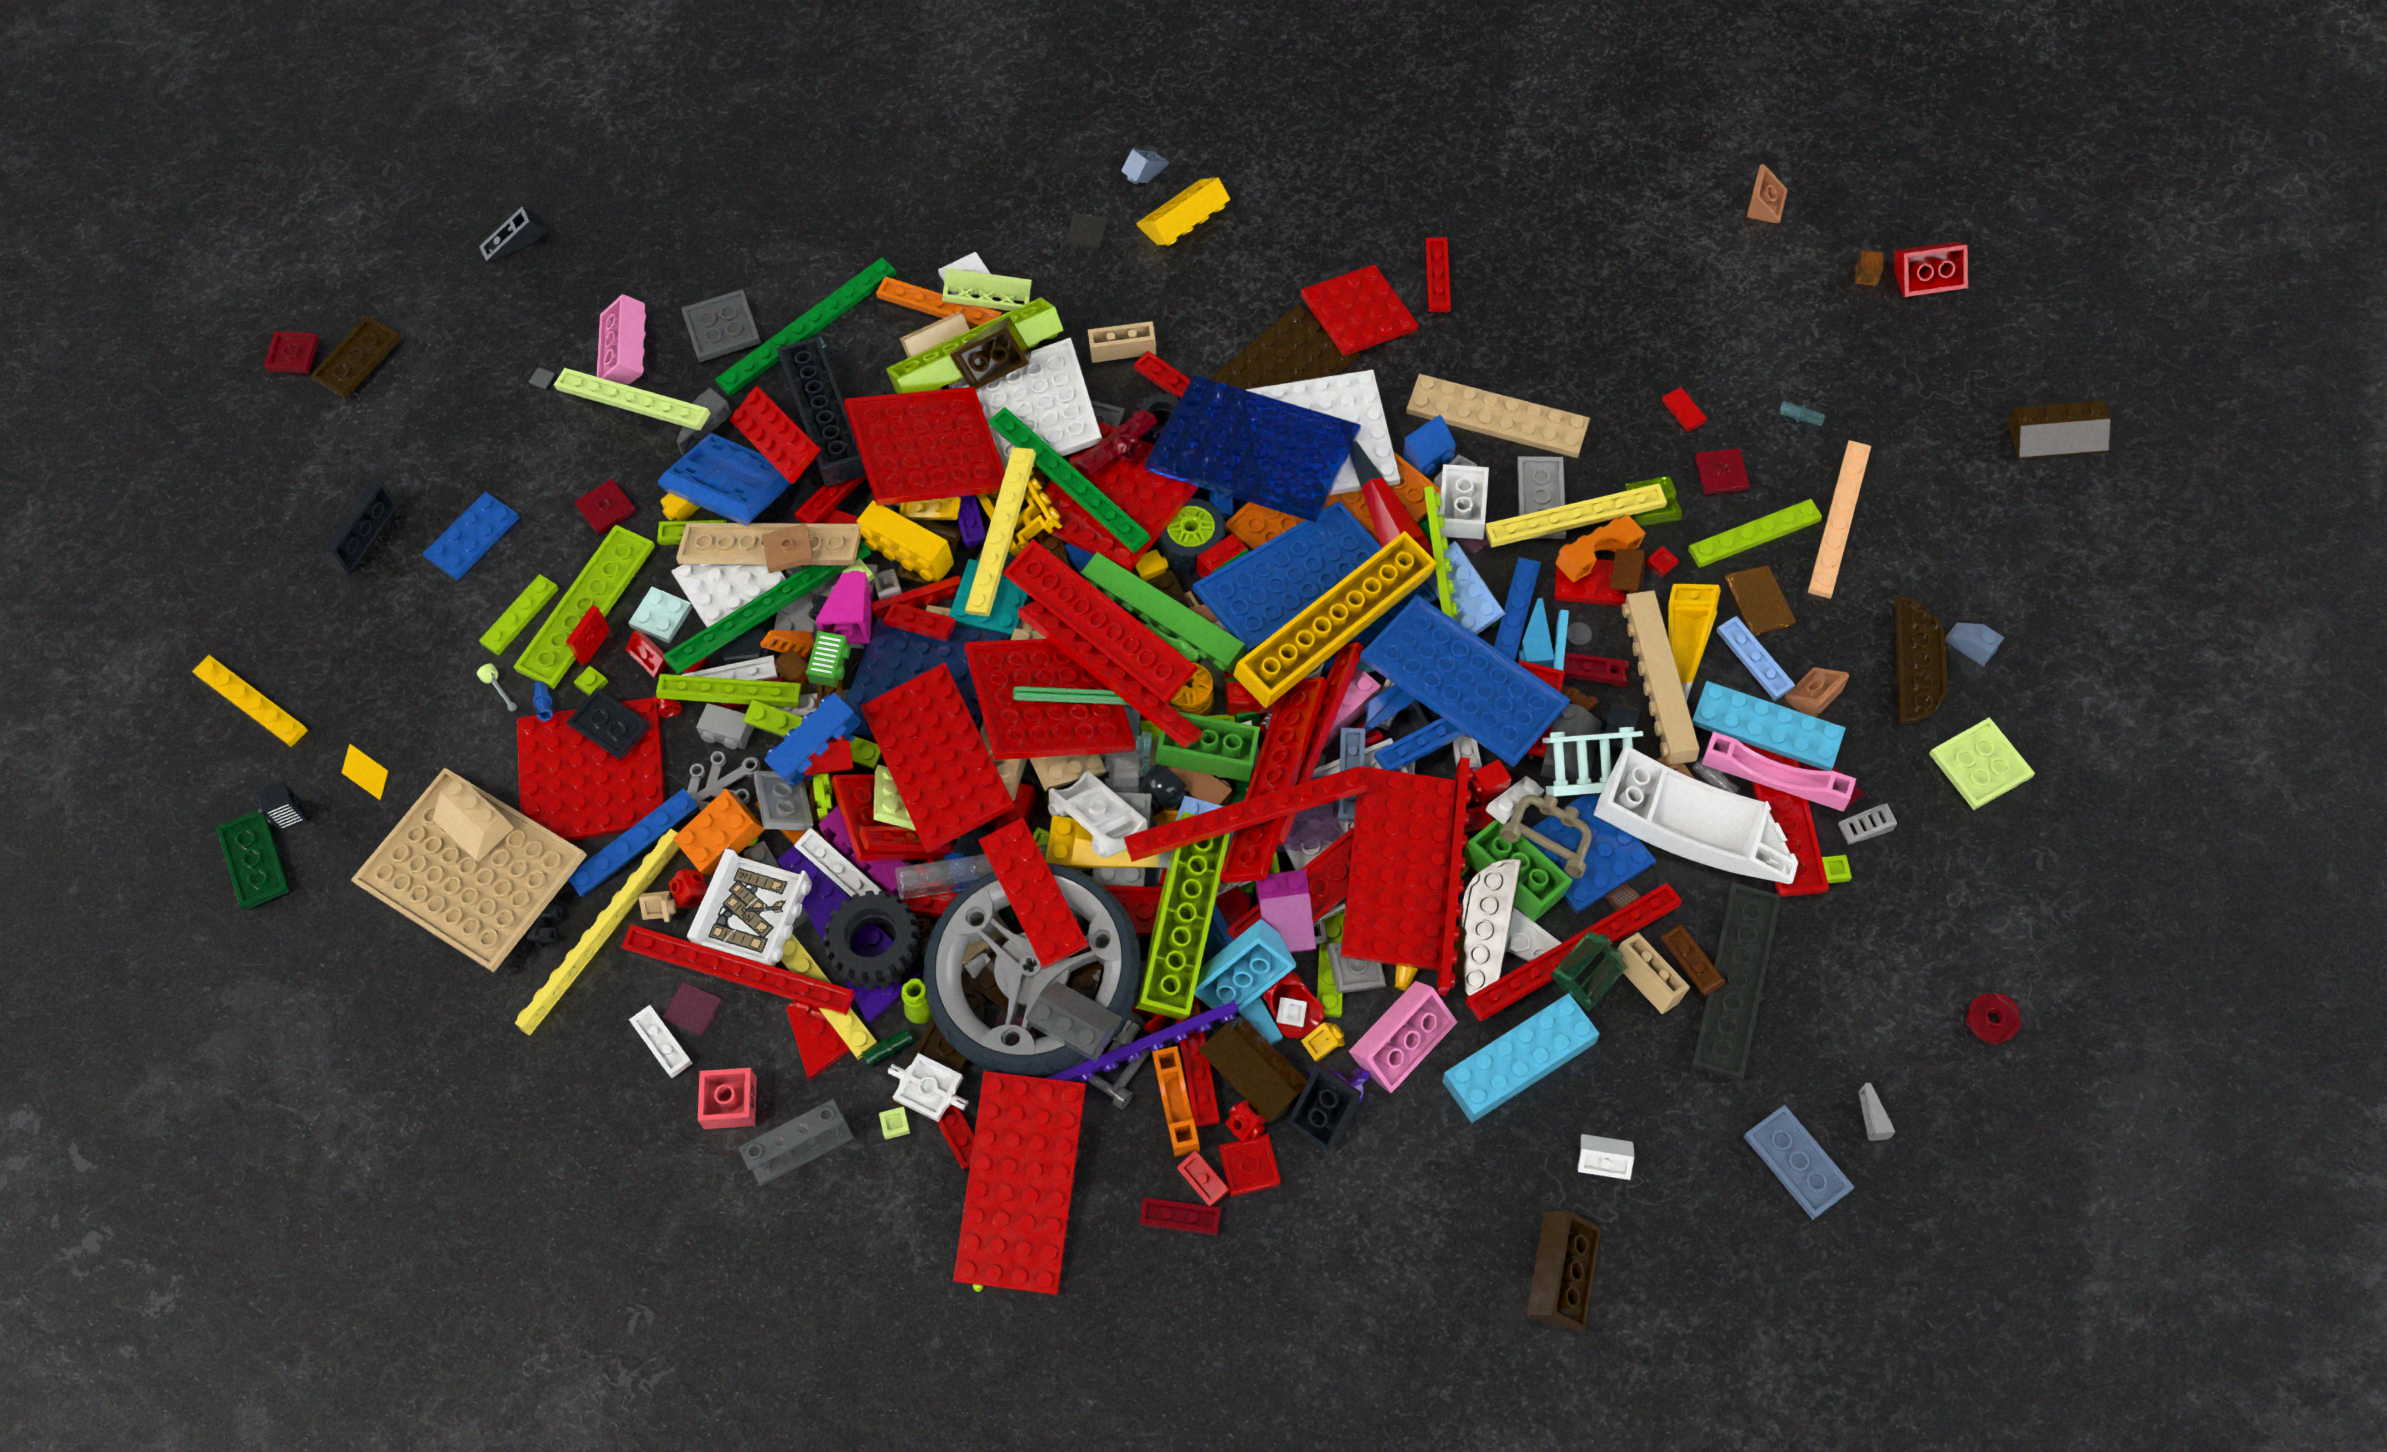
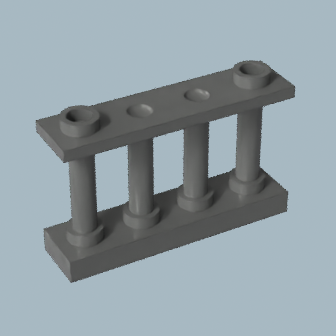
(796, 1142)

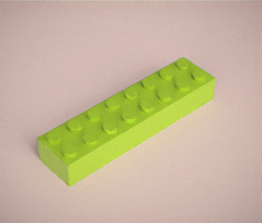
(935, 366)
(1181, 927)

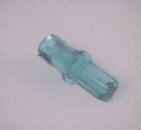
(1801, 413)

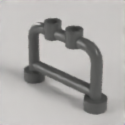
(1118, 1091)

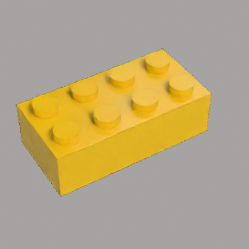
(905, 542)

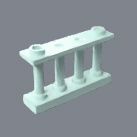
(1584, 783)

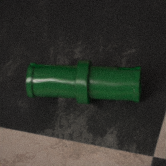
(887, 1047)

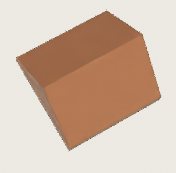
(1767, 197)
(1816, 690)

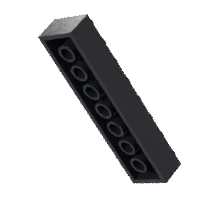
(821, 410)

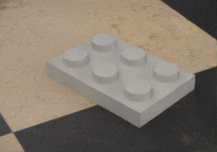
(781, 804)

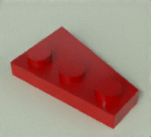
(815, 1037)

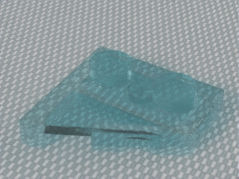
(1144, 745)

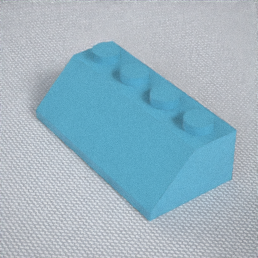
(1244, 968)

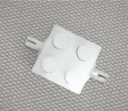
(928, 1087)

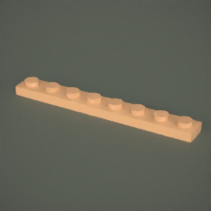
(1839, 519)

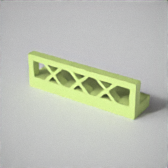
(987, 287)

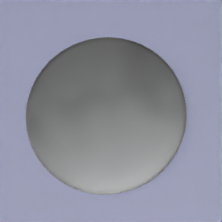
(1579, 633)

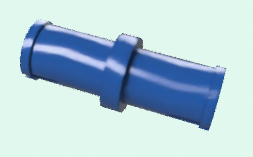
(542, 701)

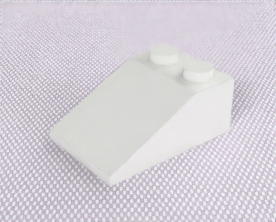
(1464, 501)

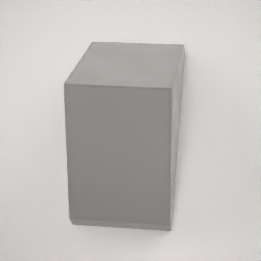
(886, 584)

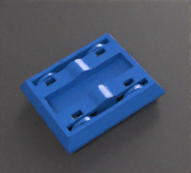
(725, 479)

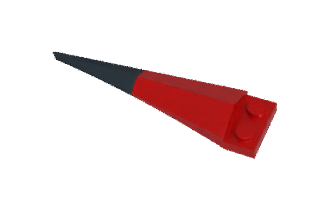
(1385, 508)

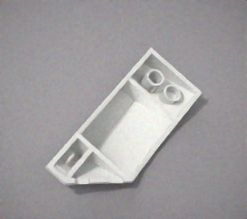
(1694, 819)

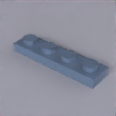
(1351, 755)

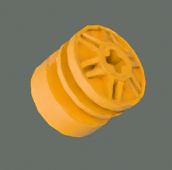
(1196, 695)

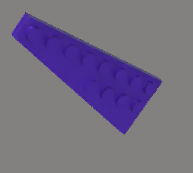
(868, 942)

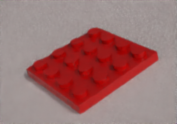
(1359, 310)
(856, 804)

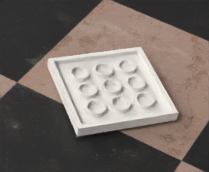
(723, 588)

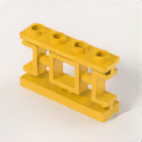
(1025, 518)

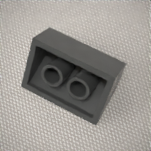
(1574, 722)
(1073, 1020)

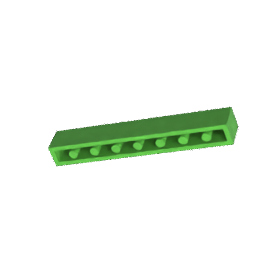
(1164, 613)

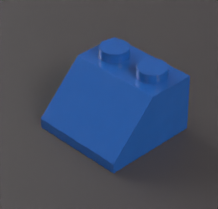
(1429, 446)

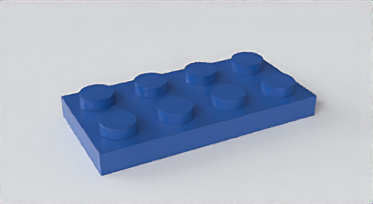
(471, 536)

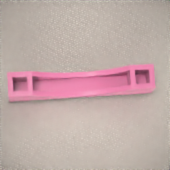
(1817, 786)

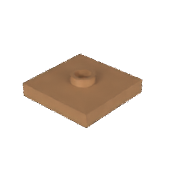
(787, 548)

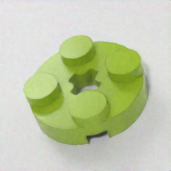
(823, 794)

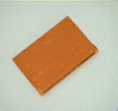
(1760, 599)

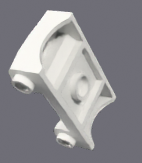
(1098, 812)

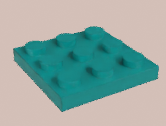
(1005, 607)

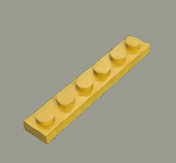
(250, 701)

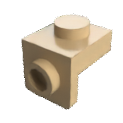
(657, 905)

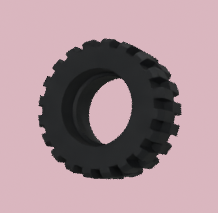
(867, 911)

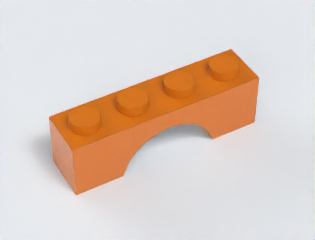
(1579, 558)
(1175, 1101)

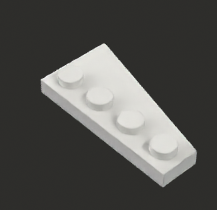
(1527, 938)

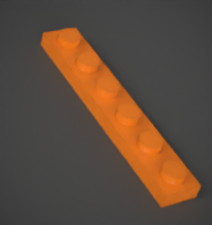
(931, 302)

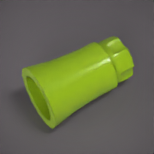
(915, 1002)

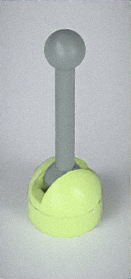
(489, 674)

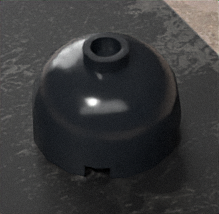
(1165, 788)

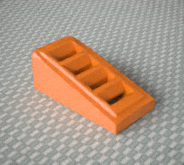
(799, 641)

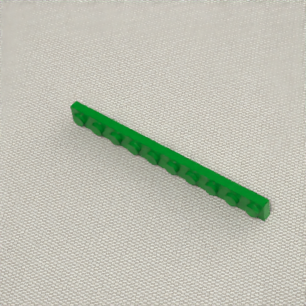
(805, 326)
(1071, 481)
(754, 613)

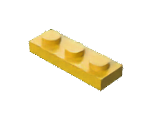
(931, 509)

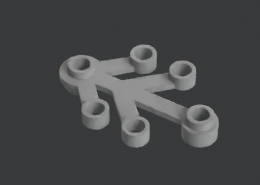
(714, 786)

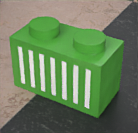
(828, 659)

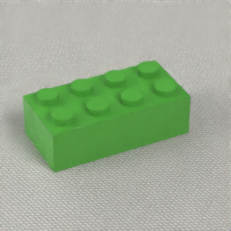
(1223, 750)
(1540, 880)

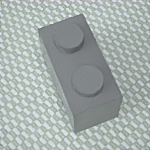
(724, 726)

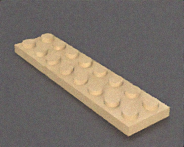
(1498, 415)
(744, 544)

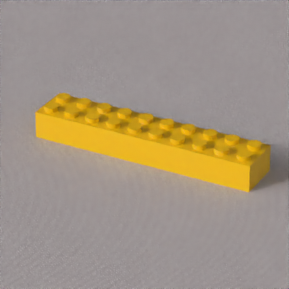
(1334, 619)

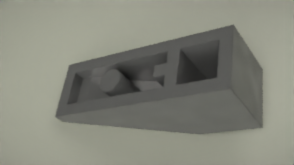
(719, 412)

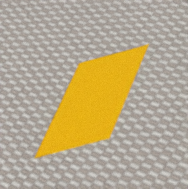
(364, 771)

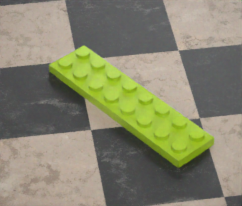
(597, 585)

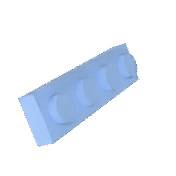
(1755, 658)

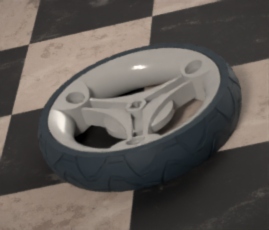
(1012, 972)

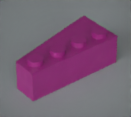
(880, 872)

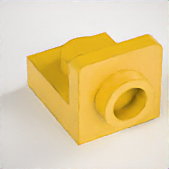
(1323, 1040)

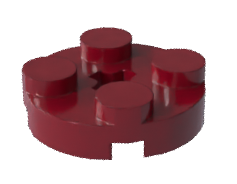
(1991, 1032)

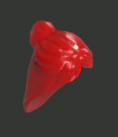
(1293, 988)

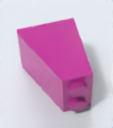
(848, 609)

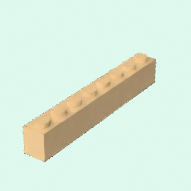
(1661, 678)

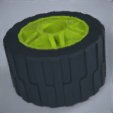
(1190, 534)

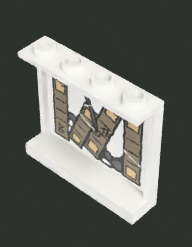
(749, 909)

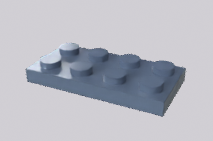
(1798, 1162)

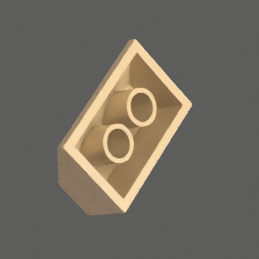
(470, 819)

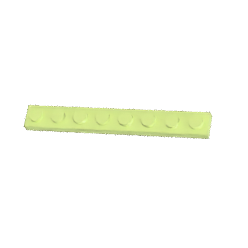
(632, 399)

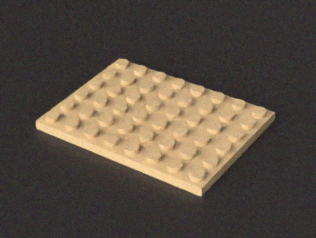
(466, 902)

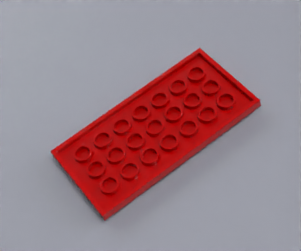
(937, 757)
(1399, 869)
(1020, 1183)

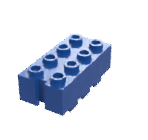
(828, 721)

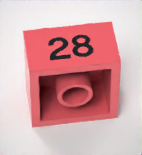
(727, 1098)

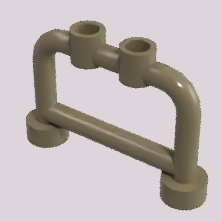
(1512, 830)

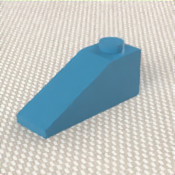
(1537, 643)

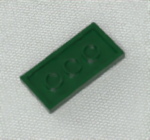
(252, 860)

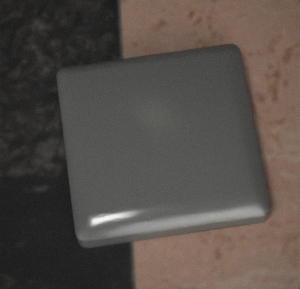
(541, 378)

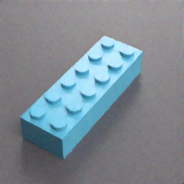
(1520, 1058)

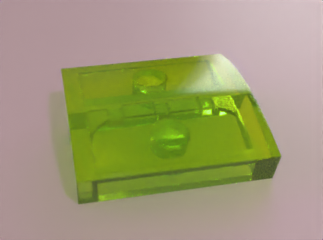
(1669, 513)

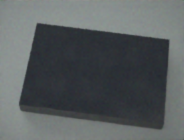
(608, 724)

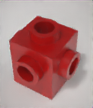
(688, 888)
(1245, 1121)

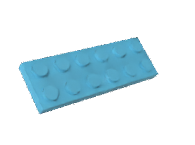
(1768, 726)

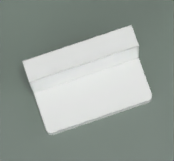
(1606, 1157)

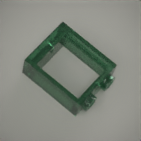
(1600, 979)

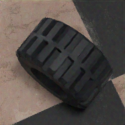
(1162, 407)

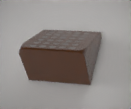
(1621, 896)

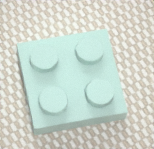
(660, 614)

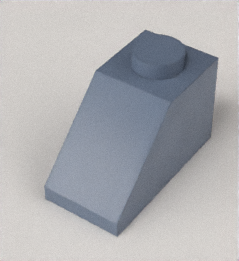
(1143, 165)
(1974, 641)

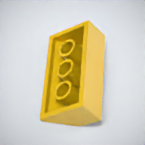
(1184, 211)

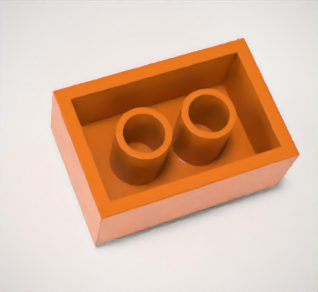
(717, 827)

